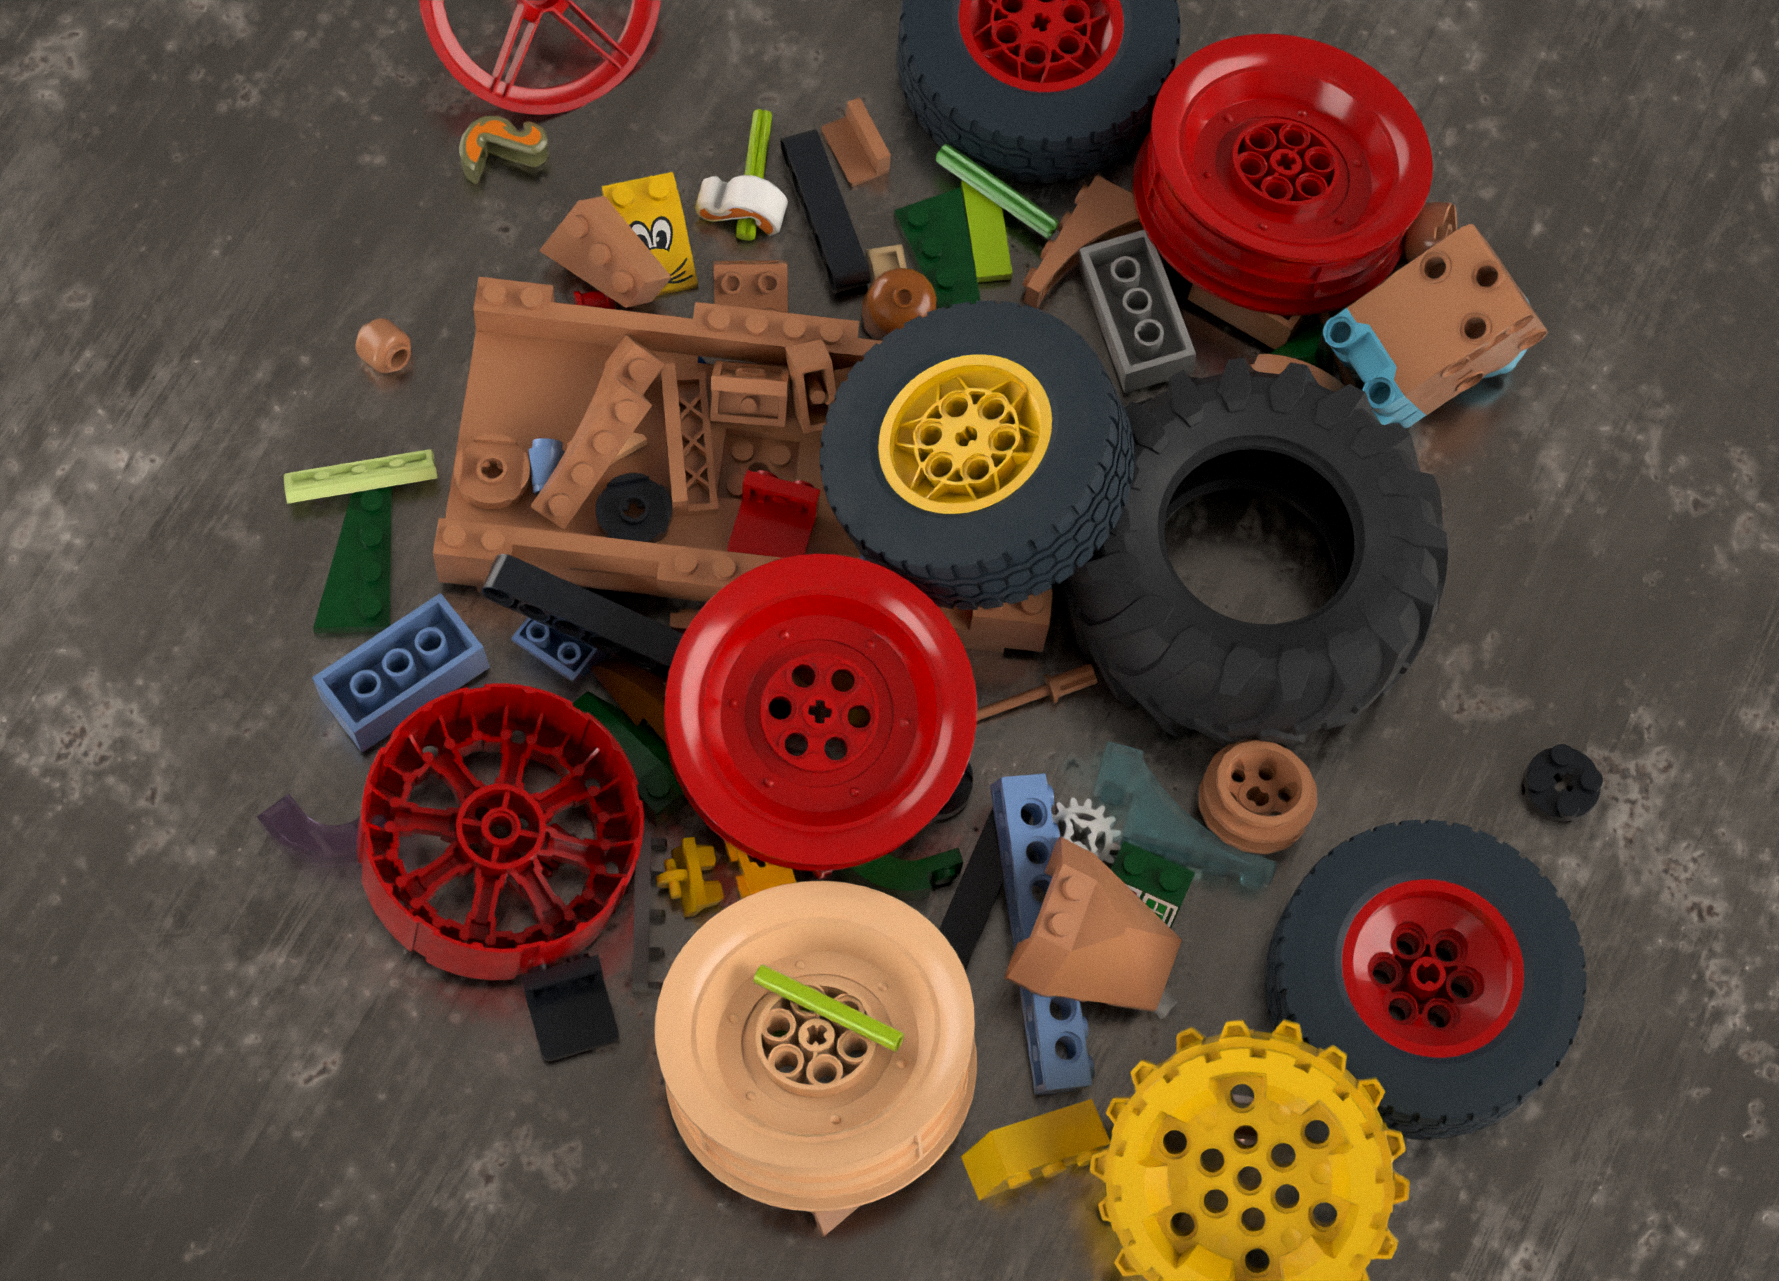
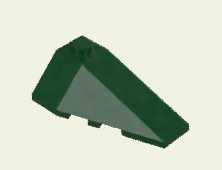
(647, 755)

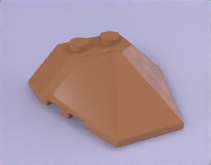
(1094, 938)

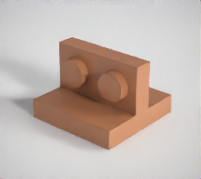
(749, 393)

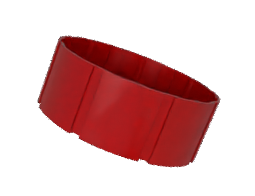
(554, 736)

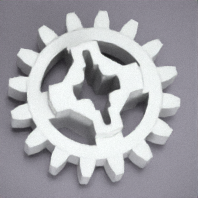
(1092, 831)

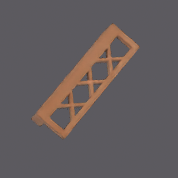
(674, 443)

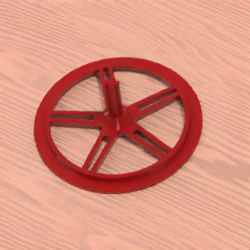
(543, 100)

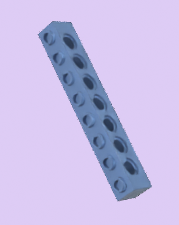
(1033, 794)

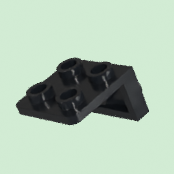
(570, 1007)

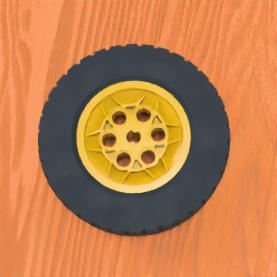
(1034, 505)

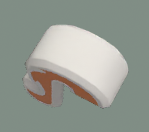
(742, 198)

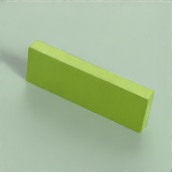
(986, 236)

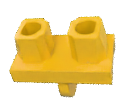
(685, 877)

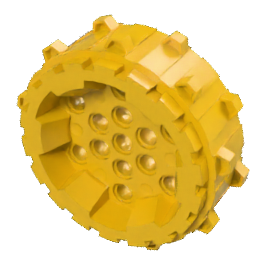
(1290, 1089)

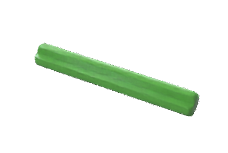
(997, 191)

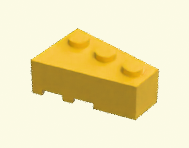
(1035, 1148)

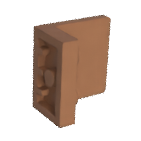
(751, 284)

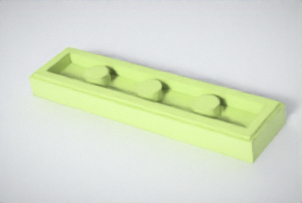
(360, 476)

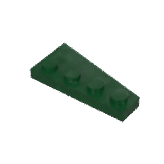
(941, 246)
(360, 574)

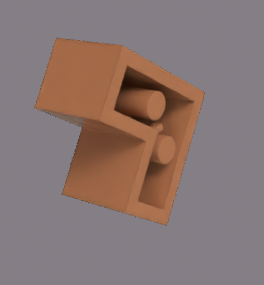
(813, 383)

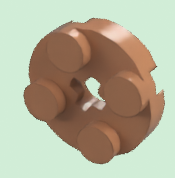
(496, 492)

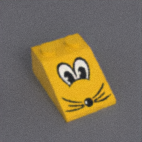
(657, 217)

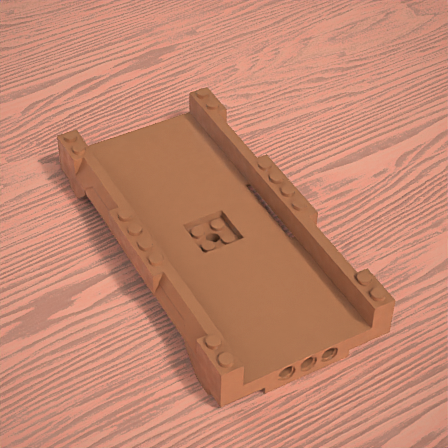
(535, 379)

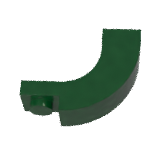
(907, 878)

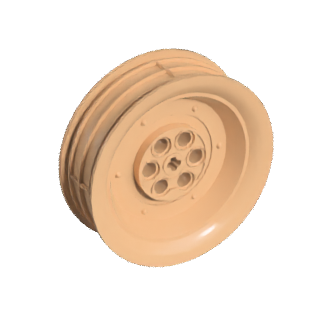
(786, 1132)

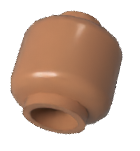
(383, 346)

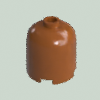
(896, 299)

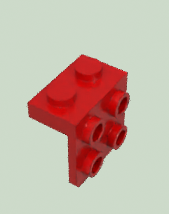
(774, 516)

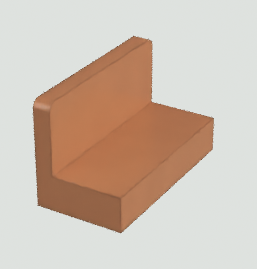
(857, 145)

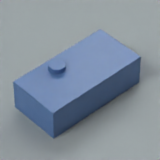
(400, 671)

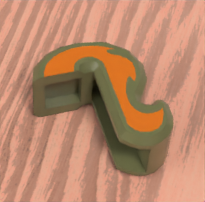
(501, 139)

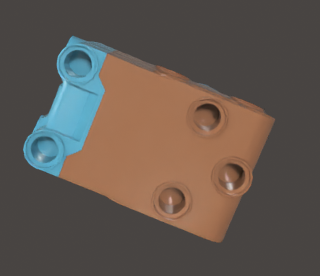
(1435, 328)

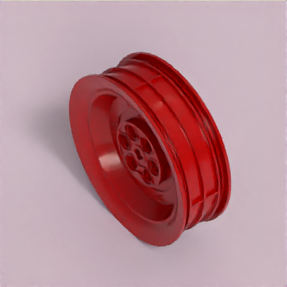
(1281, 174)
(829, 619)

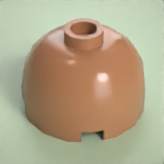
(1431, 226)

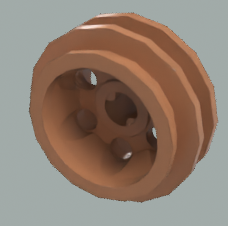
(1244, 810)

